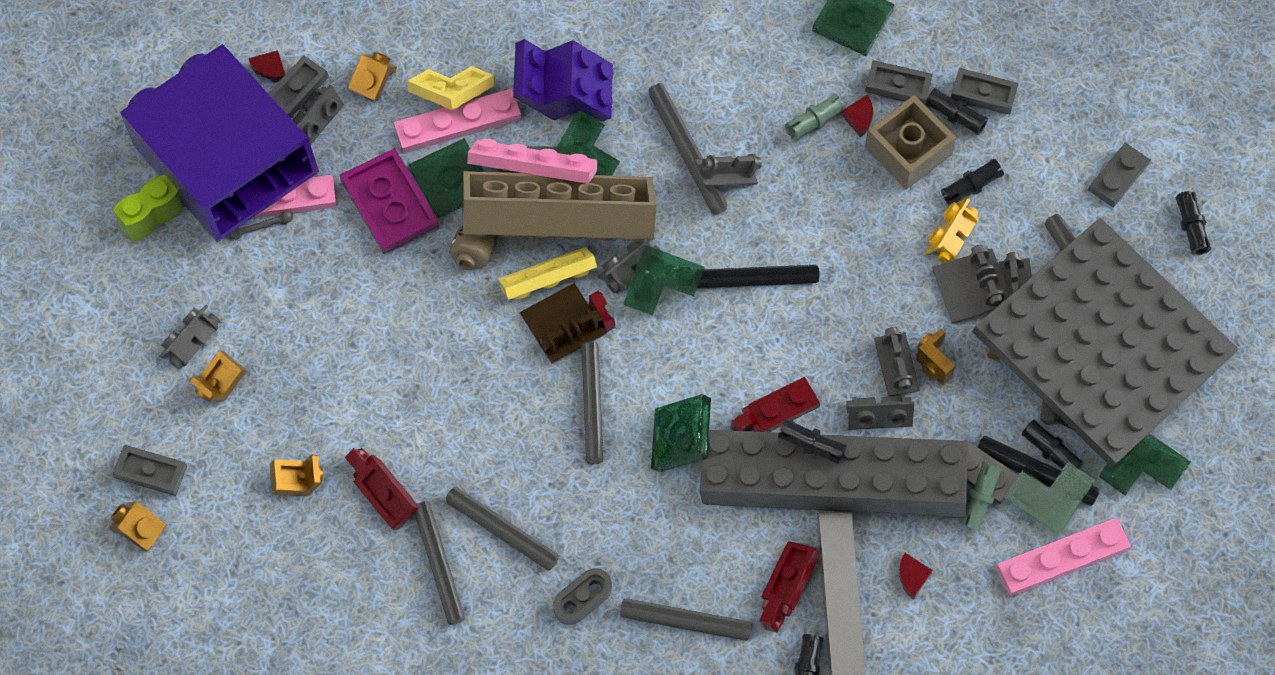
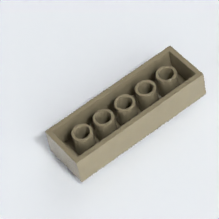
(558, 207)

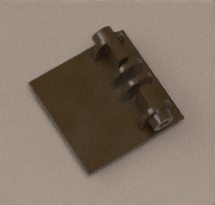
(563, 322)

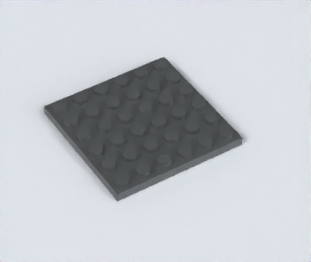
(1105, 341)

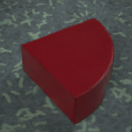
(268, 66)
(859, 115)
(597, 302)
(913, 575)

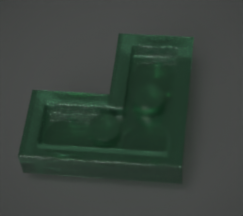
(581, 139)
(660, 270)
(1149, 457)
(1052, 504)

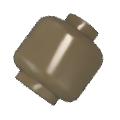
(471, 251)

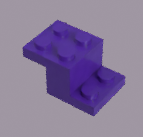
(563, 80)

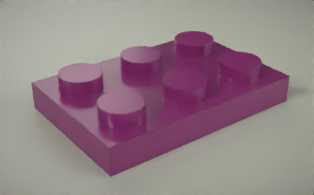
(389, 200)

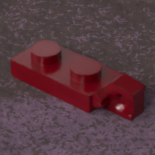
(771, 410)
(381, 488)
(787, 583)

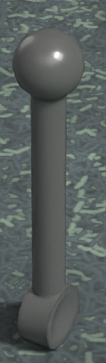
(285, 217)

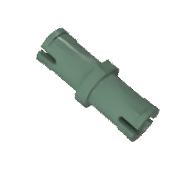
(814, 117)
(981, 495)

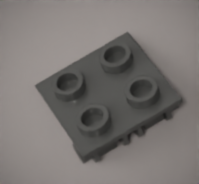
(971, 284)

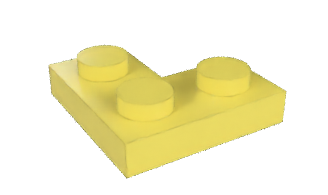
(450, 91)

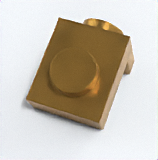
(371, 75)
(933, 362)
(218, 378)
(296, 476)
(137, 524)

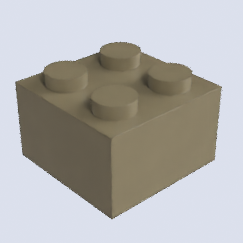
(910, 142)

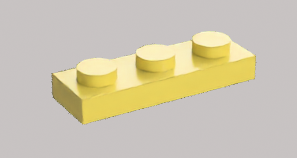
(547, 274)

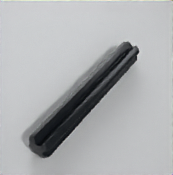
(759, 276)
(1019, 461)

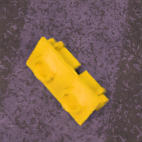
(957, 220)

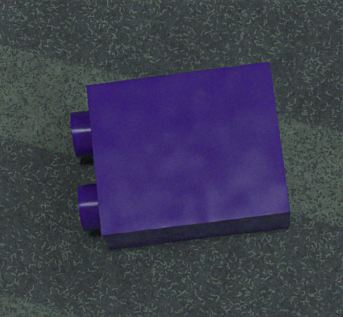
(219, 141)

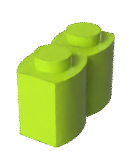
(153, 205)

